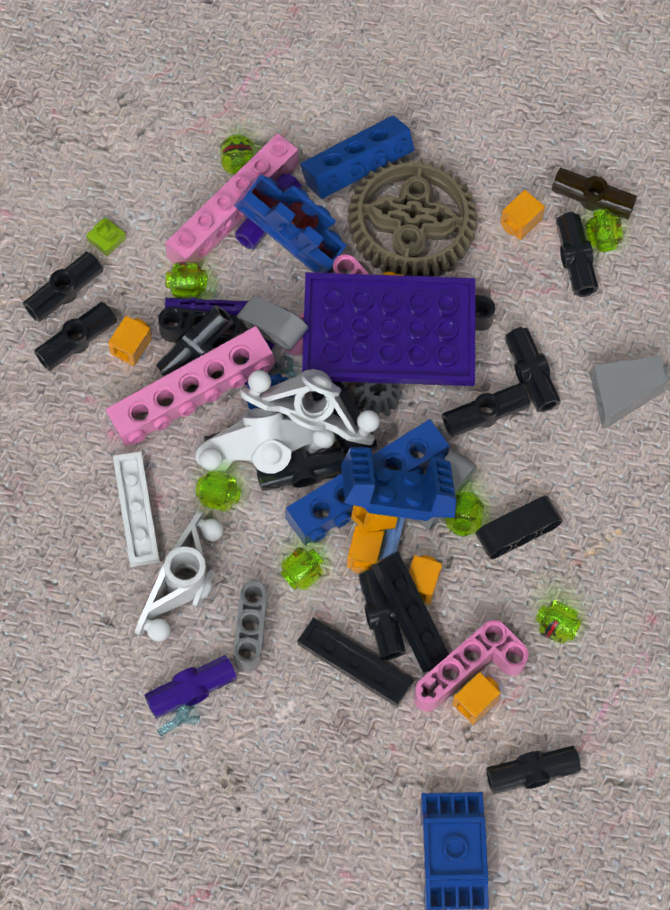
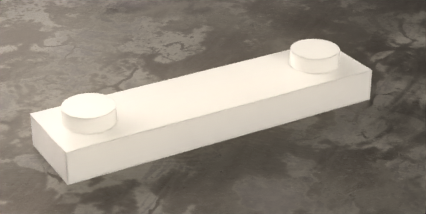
(136, 509)

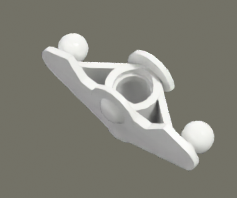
(310, 414)
(264, 439)
(180, 590)

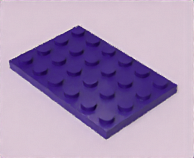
(390, 328)

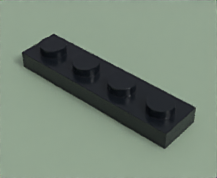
(410, 611)
(355, 662)

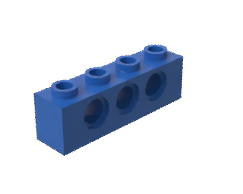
(357, 156)

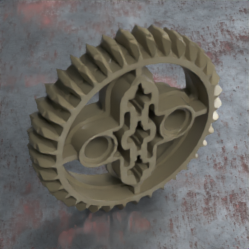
(408, 206)

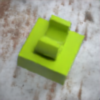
(106, 236)

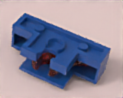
(292, 222)

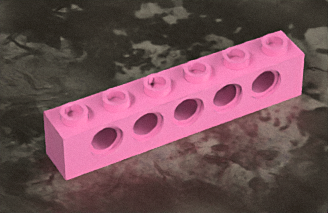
(218, 214)
(197, 372)

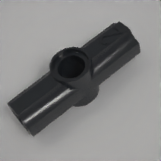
(576, 254)
(50, 297)
(195, 340)
(62, 346)
(532, 369)
(501, 403)
(303, 469)
(381, 618)
(533, 769)

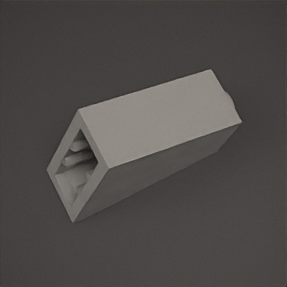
(627, 386)

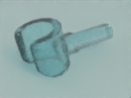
(289, 369)
(182, 717)

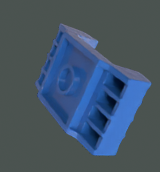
(398, 492)
(454, 851)

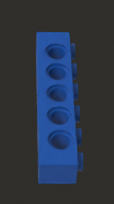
(310, 528)

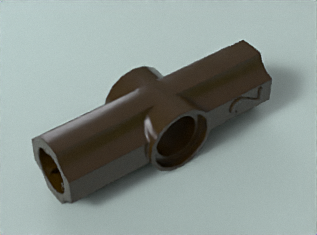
(579, 188)

